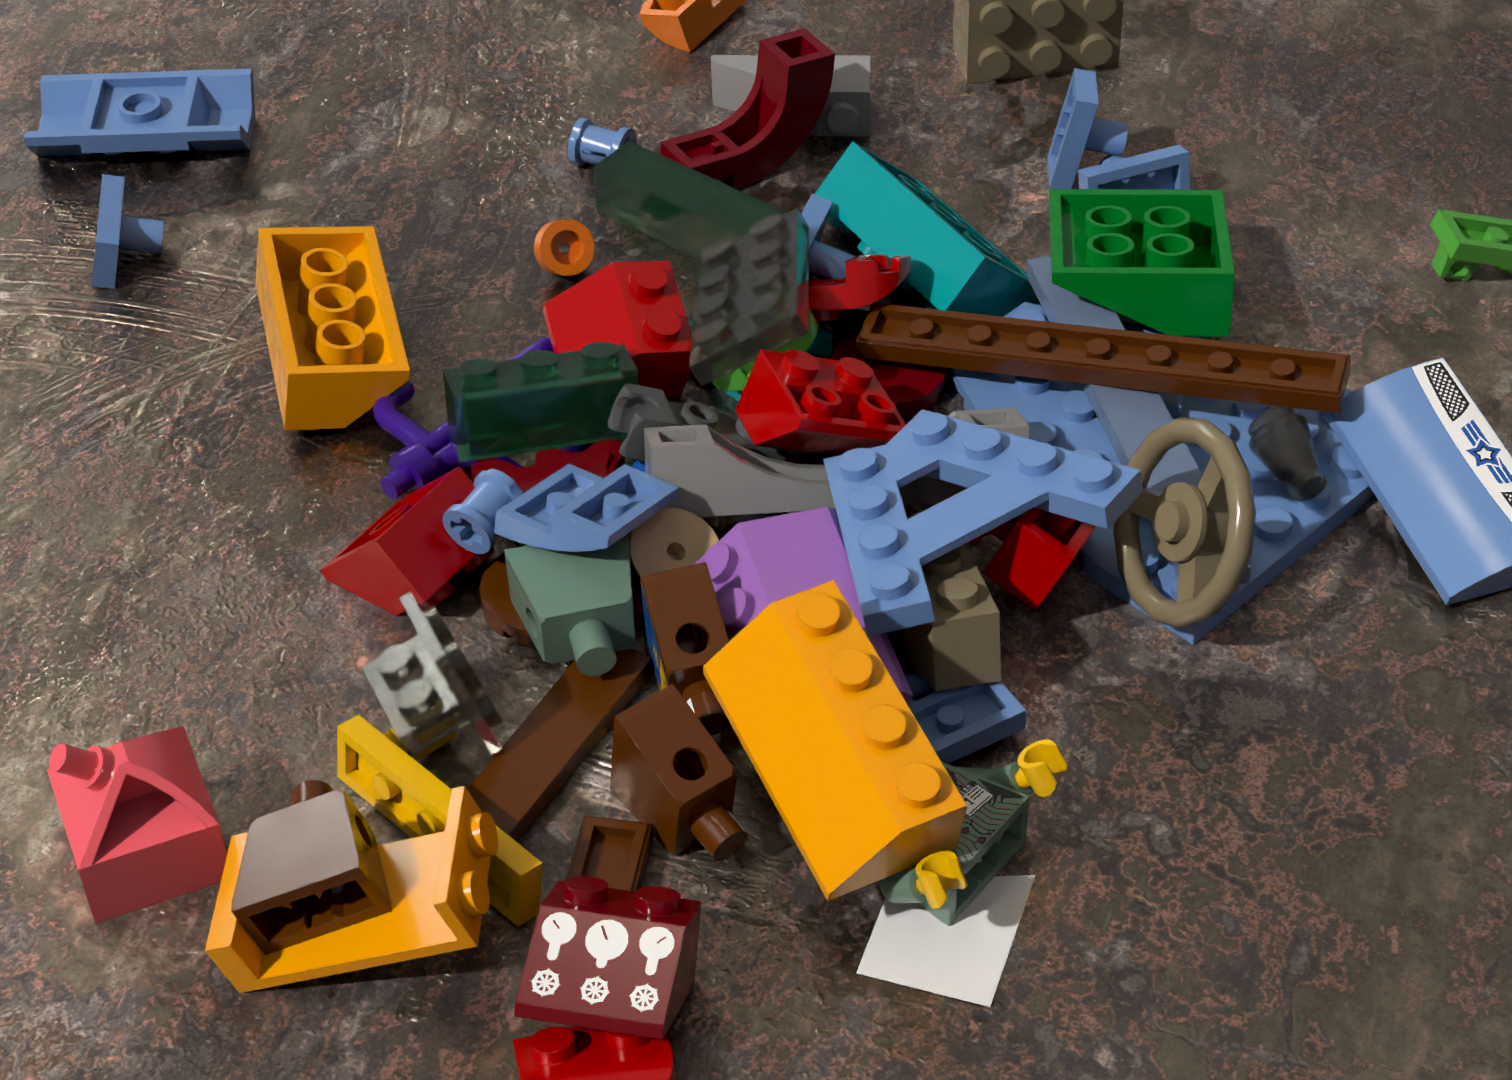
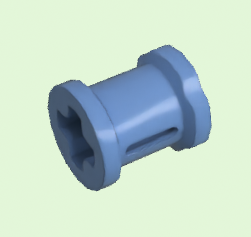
(595, 143)
(473, 520)

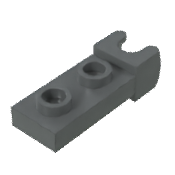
(646, 407)

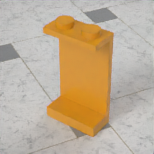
(434, 894)

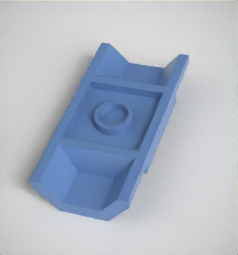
(144, 112)

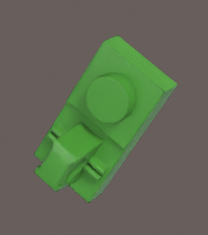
(1470, 241)

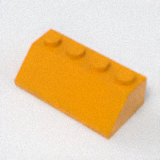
(328, 323)
(835, 742)

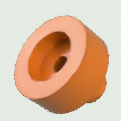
(564, 247)

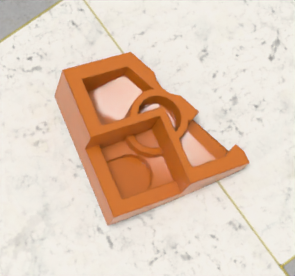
(685, 22)

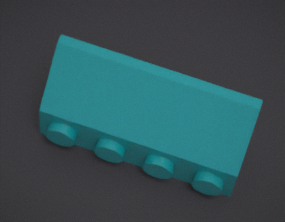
(902, 216)

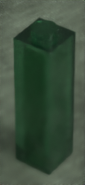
(673, 200)

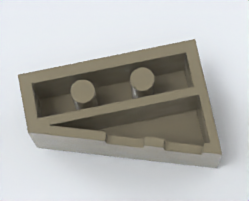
(965, 638)

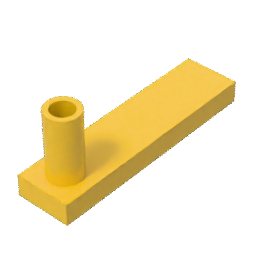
(418, 804)

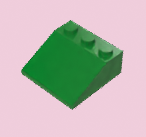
(1147, 255)

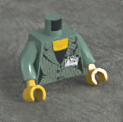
(989, 835)

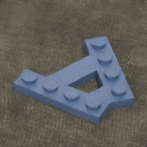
(1002, 481)

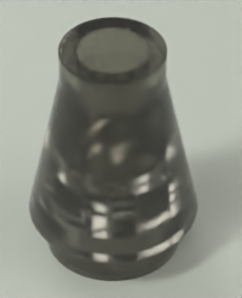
(1287, 450)

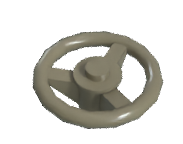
(1199, 527)

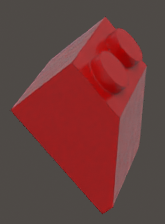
(632, 307)
(408, 549)

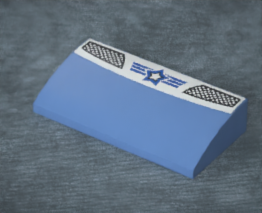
(1435, 475)

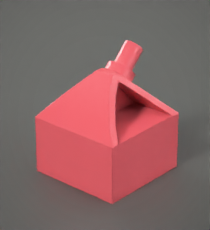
(137, 821)

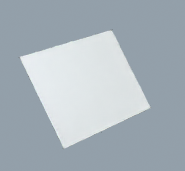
(951, 960)

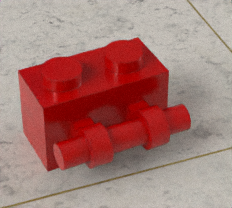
(1034, 553)

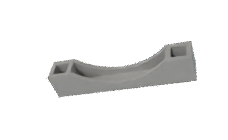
(742, 485)

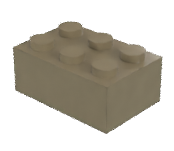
(1034, 37)

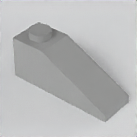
(847, 103)

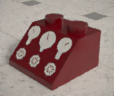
(610, 958)

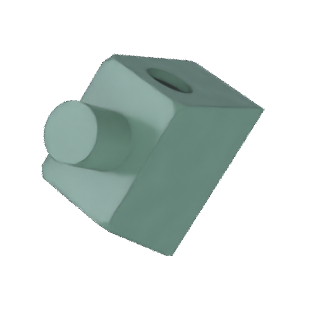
(575, 603)

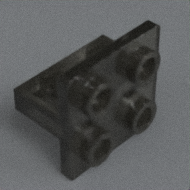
(430, 686)

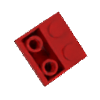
(816, 404)

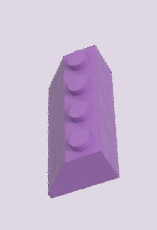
(779, 558)

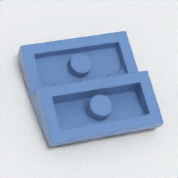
(582, 510)

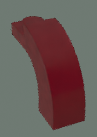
(773, 120)

